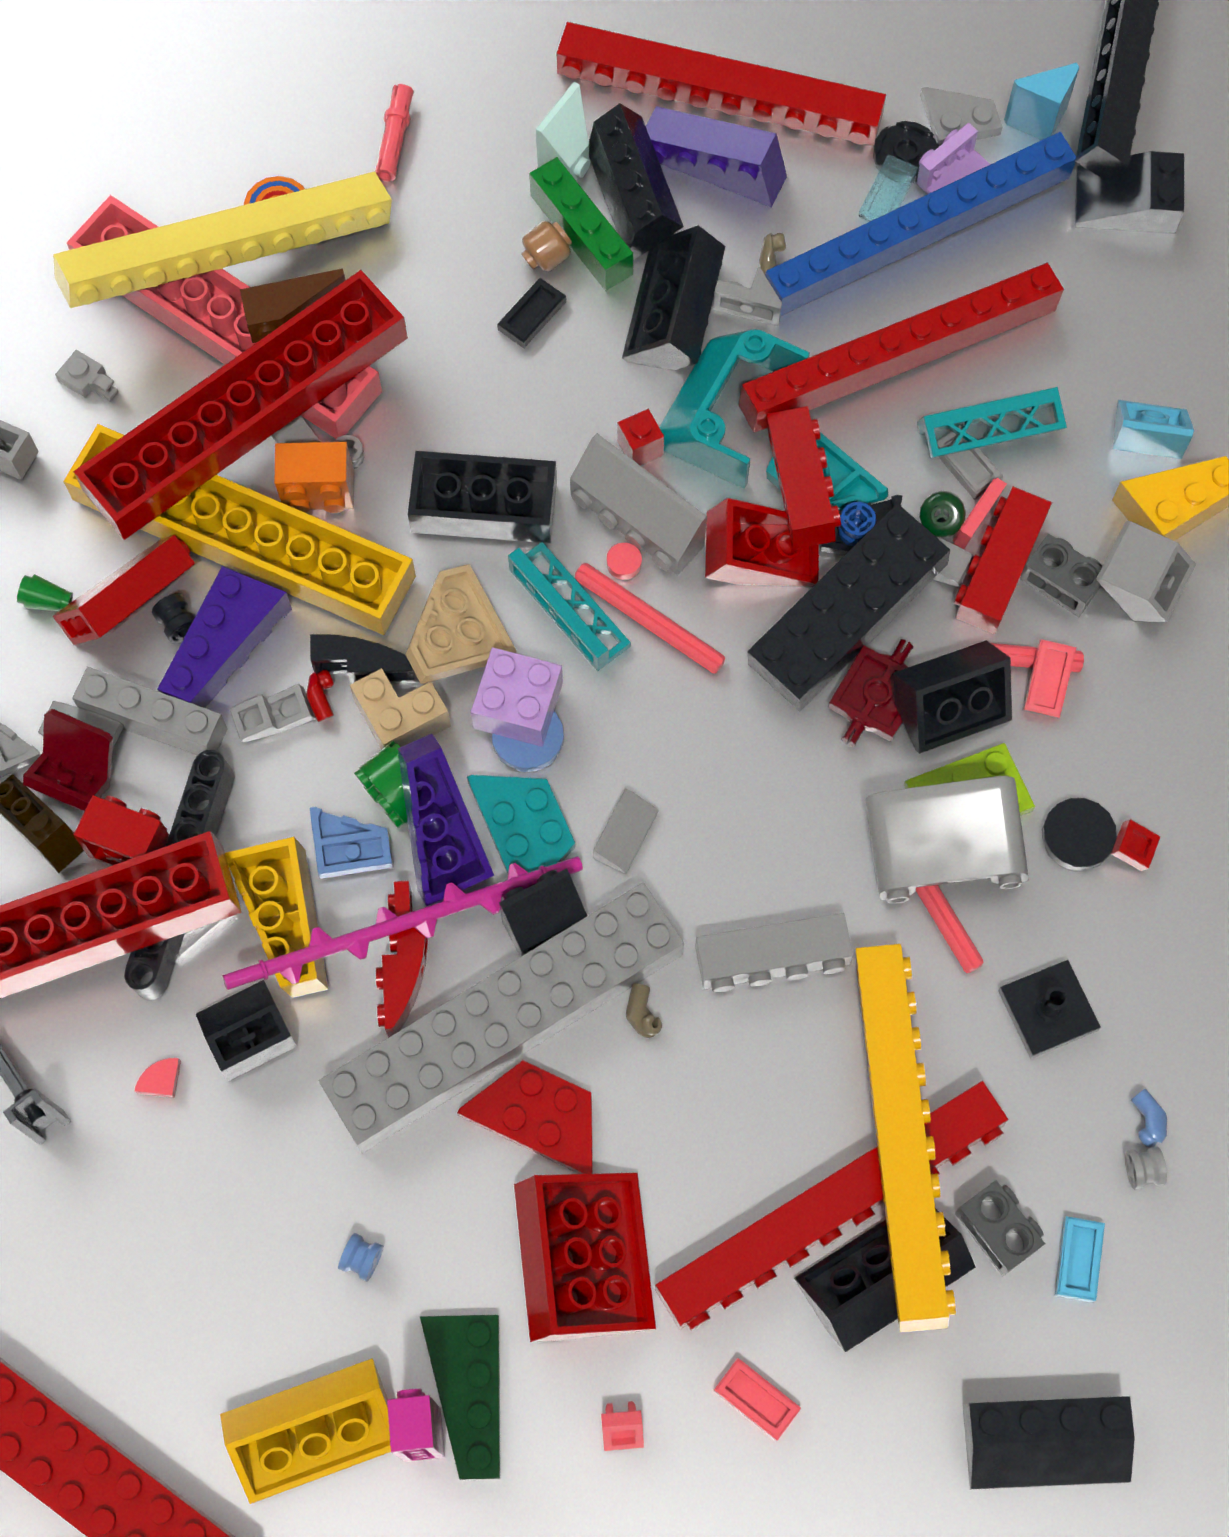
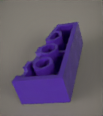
(438, 823)

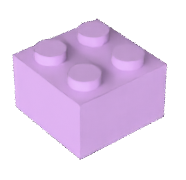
(517, 696)

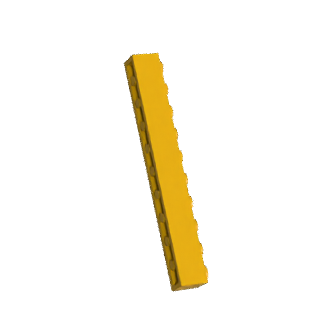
(902, 1140)

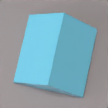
(1041, 101)
(1152, 429)

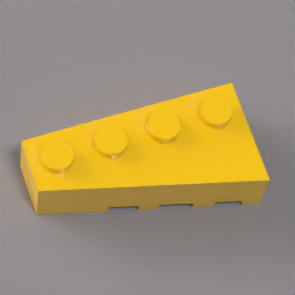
(280, 905)

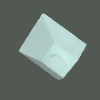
(565, 134)

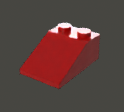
(755, 547)

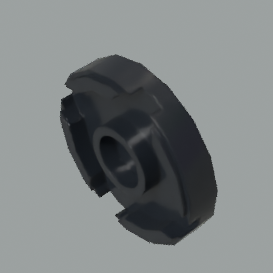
(904, 141)
(1079, 834)

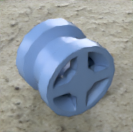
(360, 1257)

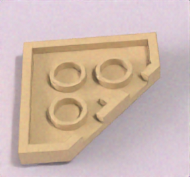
(455, 628)

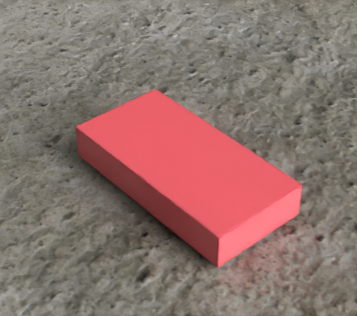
(979, 513)
(1049, 678)
(757, 1399)

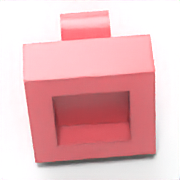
(622, 1429)

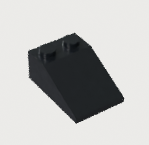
(1140, 198)

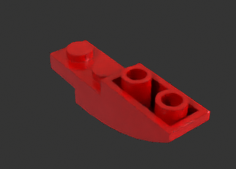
(401, 972)

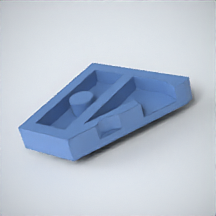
(347, 845)

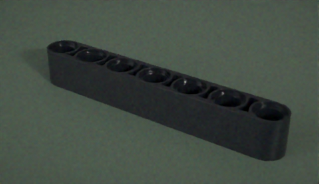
(186, 823)

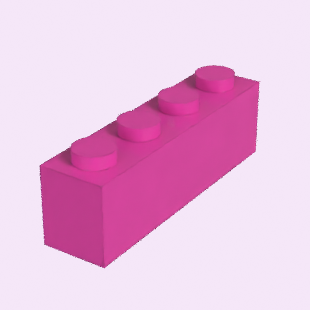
(415, 1426)

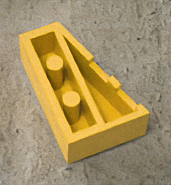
(1176, 498)

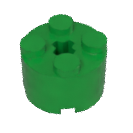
(384, 783)

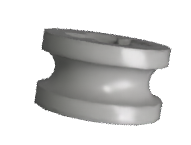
(356, 444)

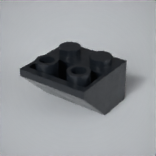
(541, 910)
(245, 1030)

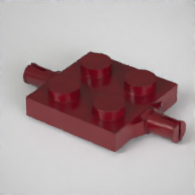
(868, 694)

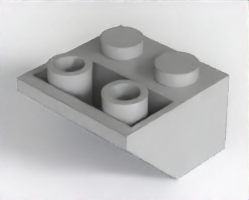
(1145, 573)

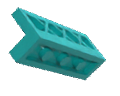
(985, 413)
(562, 610)

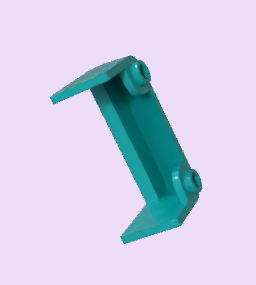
(690, 426)

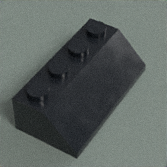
(632, 180)
(674, 300)
(856, 1286)
(1049, 1442)

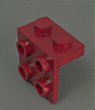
(73, 761)

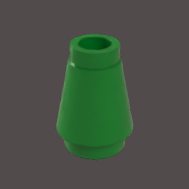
(42, 595)

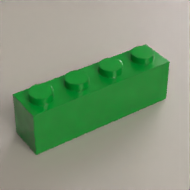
(588, 229)

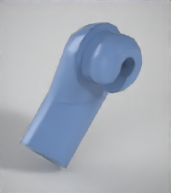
(1154, 1119)

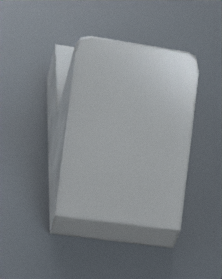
(755, 303)

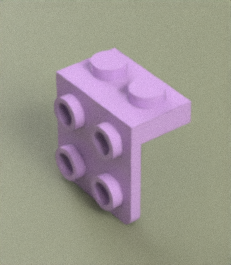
(950, 160)

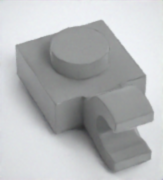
(84, 375)

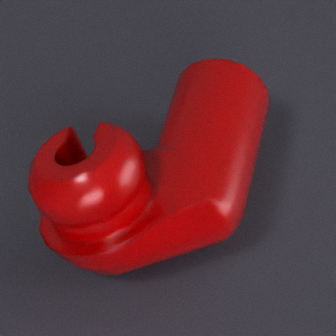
(316, 697)

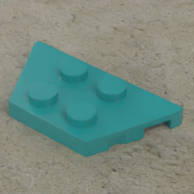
(849, 479)
(523, 820)

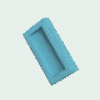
(1079, 1259)

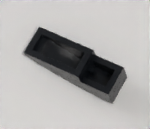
(358, 658)

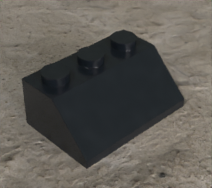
(954, 695)

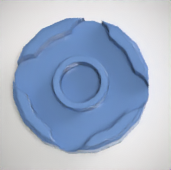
(530, 757)

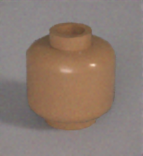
(546, 246)

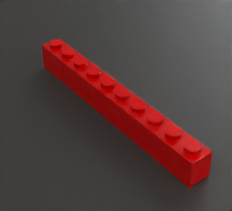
(720, 84)
(902, 345)
(818, 1215)

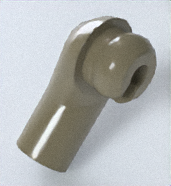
(770, 245)
(639, 1015)

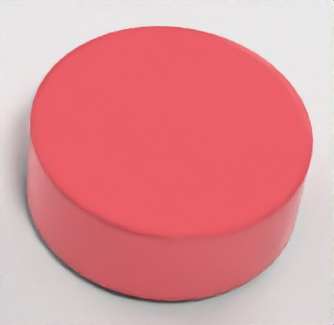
(624, 561)

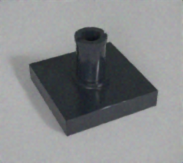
(1049, 1009)

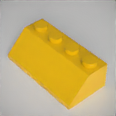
(308, 1431)

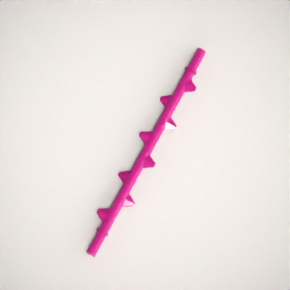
(388, 923)

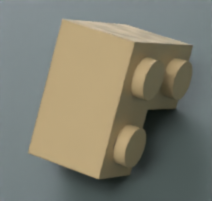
(399, 718)

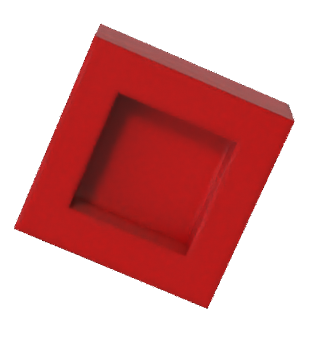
(1135, 845)

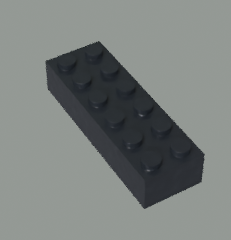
(848, 607)

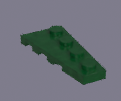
(468, 1385)

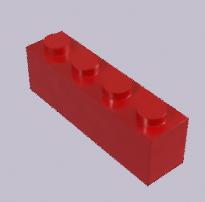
(802, 478)
(1003, 559)

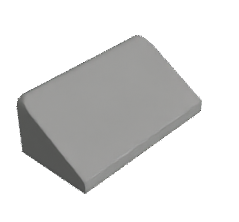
(625, 831)

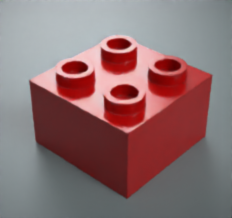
(117, 833)

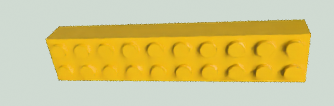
(277, 545)

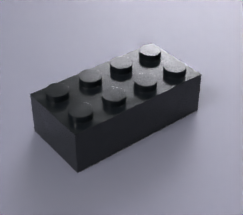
(482, 496)

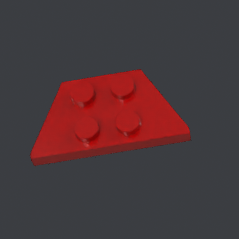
(538, 1115)

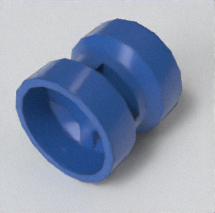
(853, 531)

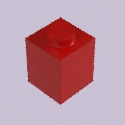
(640, 437)

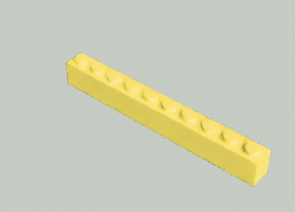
(221, 239)

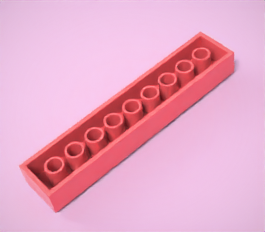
(212, 316)

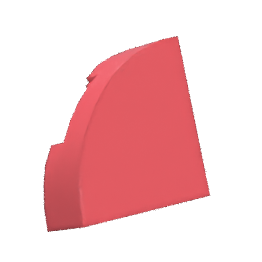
(160, 1078)

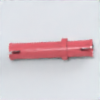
(396, 121)

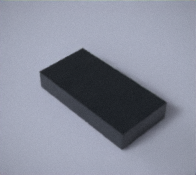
(531, 312)

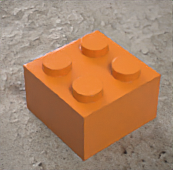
(315, 476)

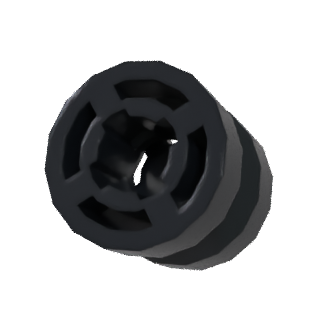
(175, 617)

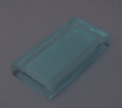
(888, 188)

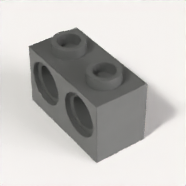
(1058, 581)
(991, 1233)

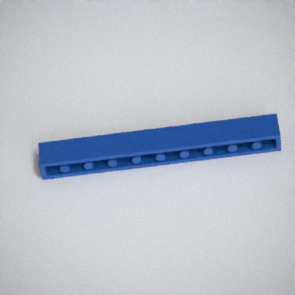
(922, 222)

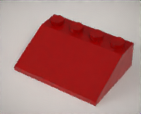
(583, 1256)

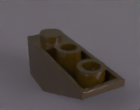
(38, 824)

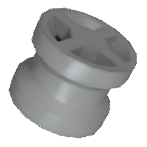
(1146, 1167)

